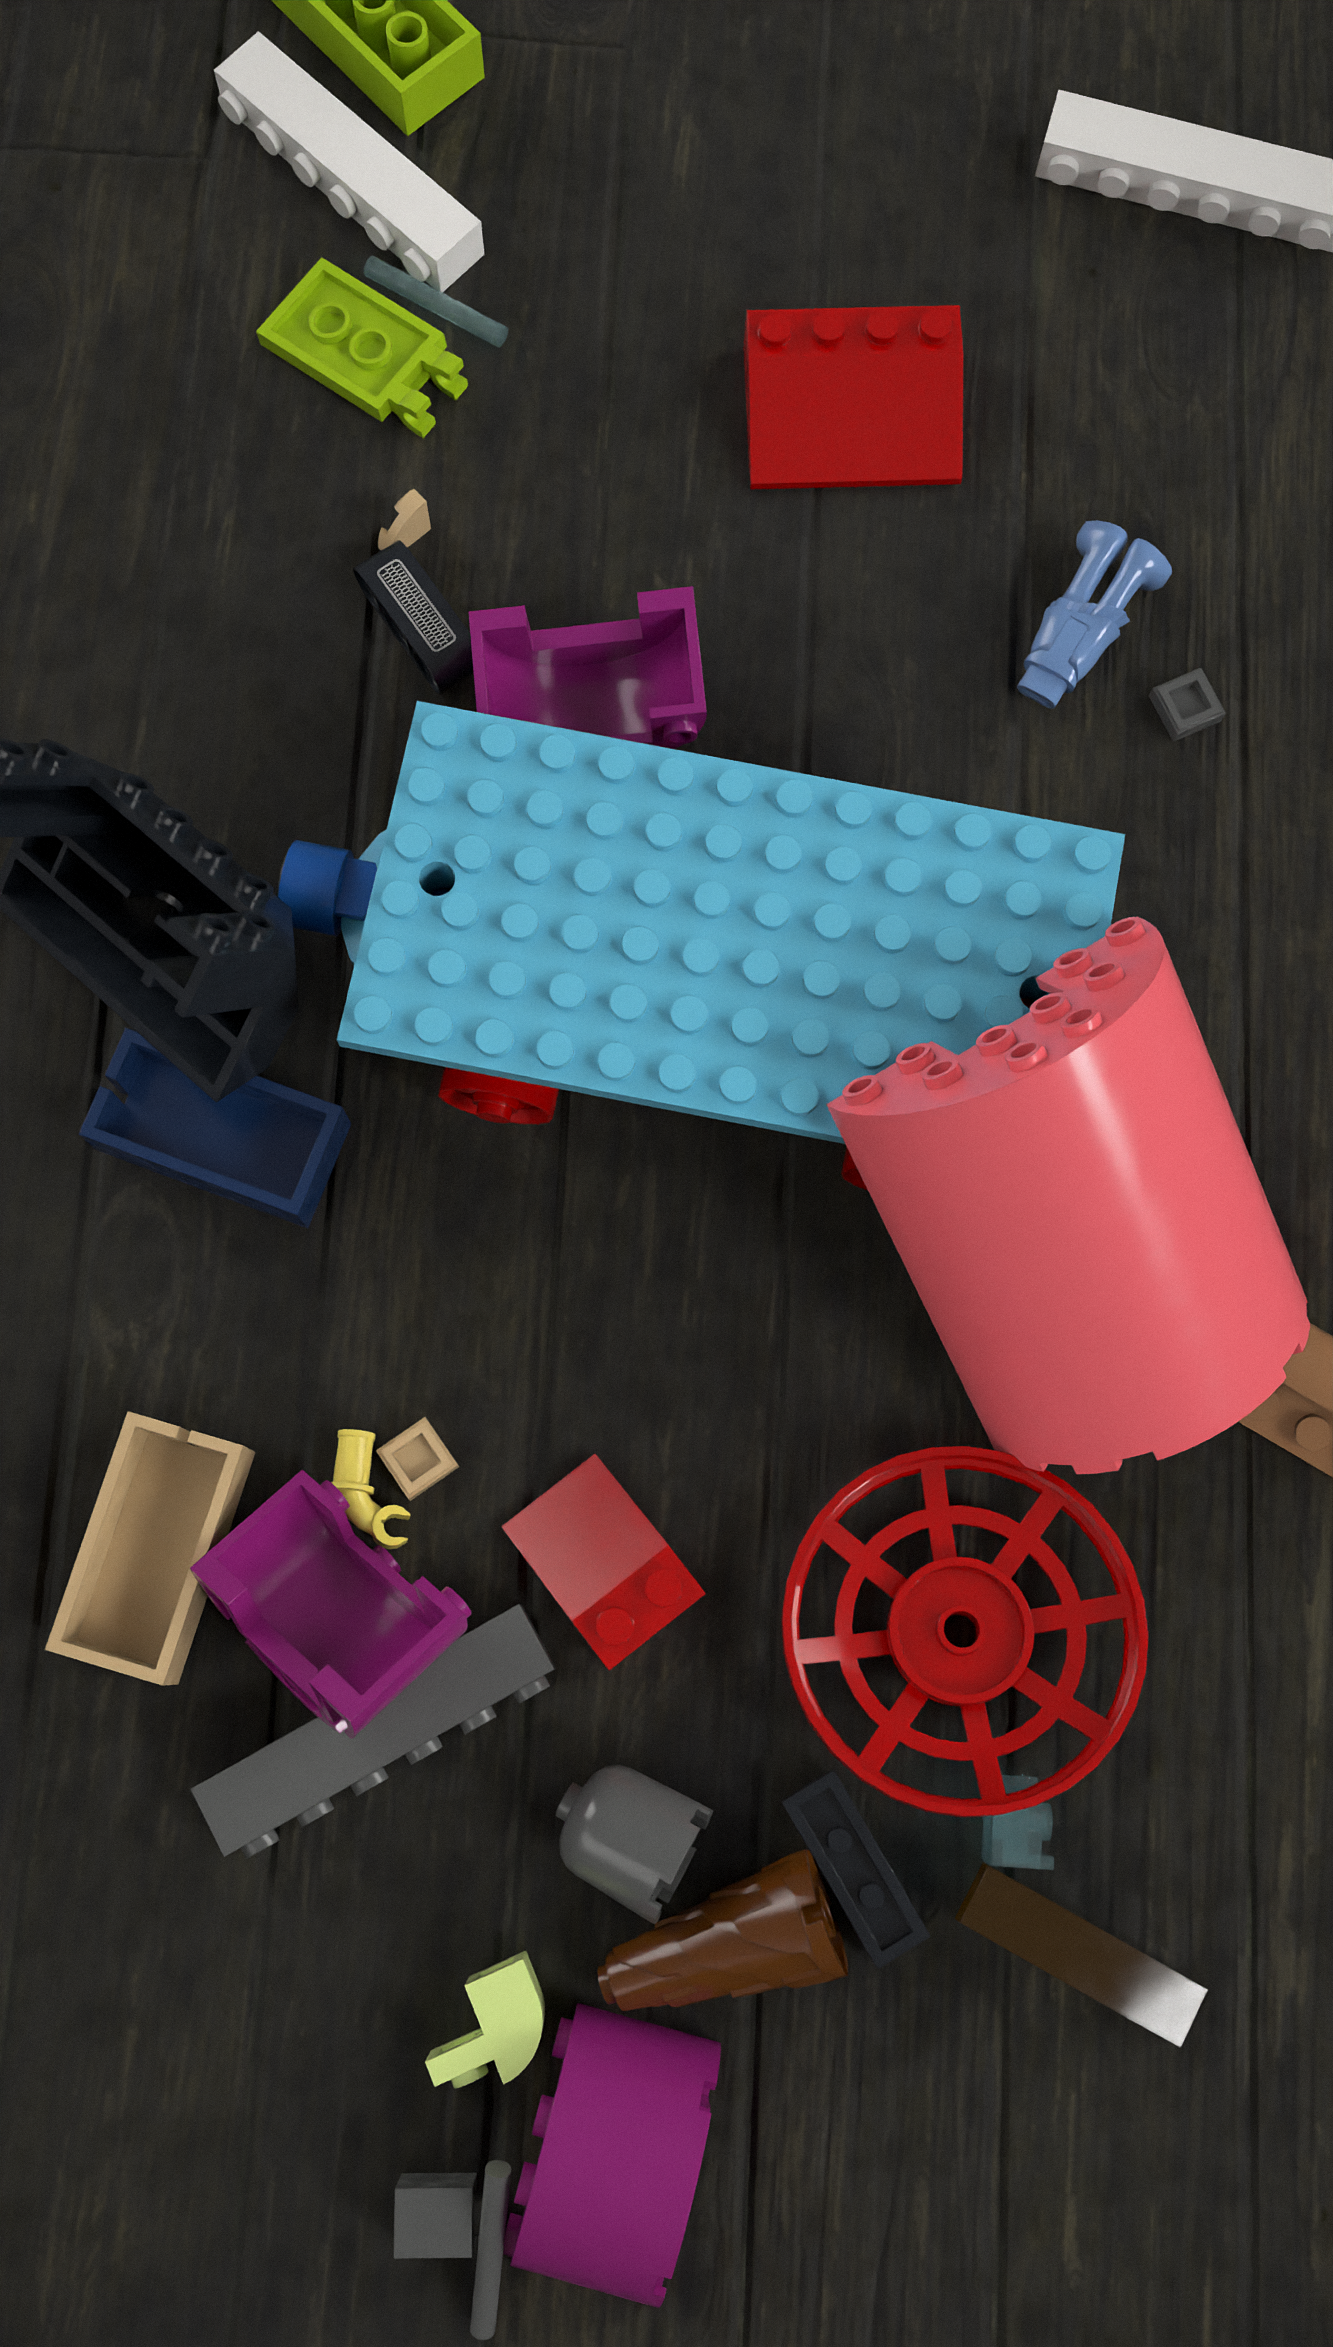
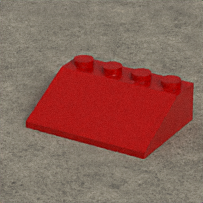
(854, 396)

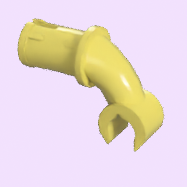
(352, 1480)

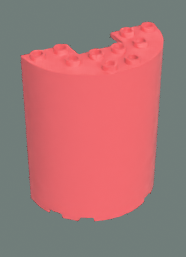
(1084, 1216)

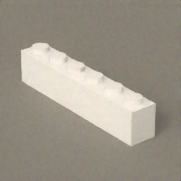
(349, 163)
(1189, 170)

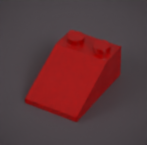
(603, 1561)

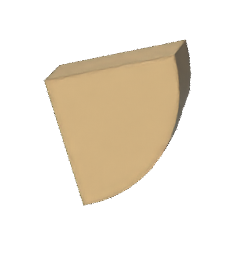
(409, 524)

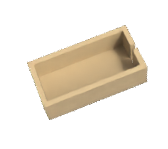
(155, 1516)

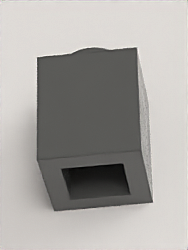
(436, 2215)

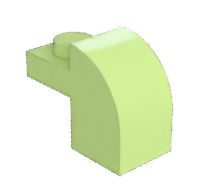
(511, 2023)

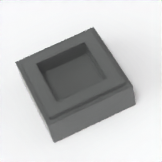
(1187, 704)

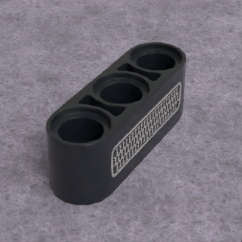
(417, 615)

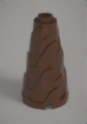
(738, 1942)

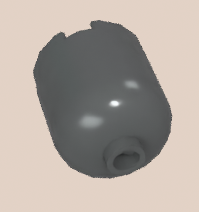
(630, 1837)

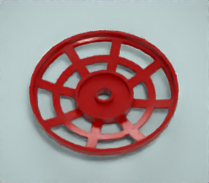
(1001, 1621)

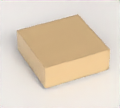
(417, 1458)

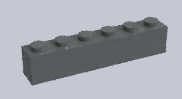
(316, 1762)

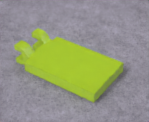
(362, 346)

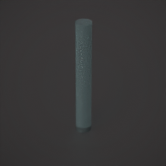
(435, 301)

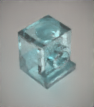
(1018, 1836)

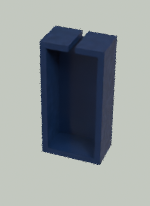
(252, 1147)

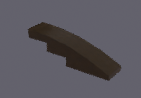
(1081, 1954)

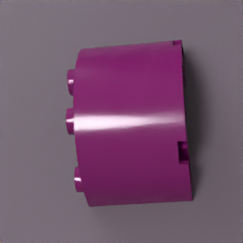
(600, 678)
(327, 1606)
(615, 2156)

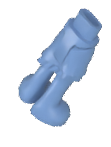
(1080, 631)

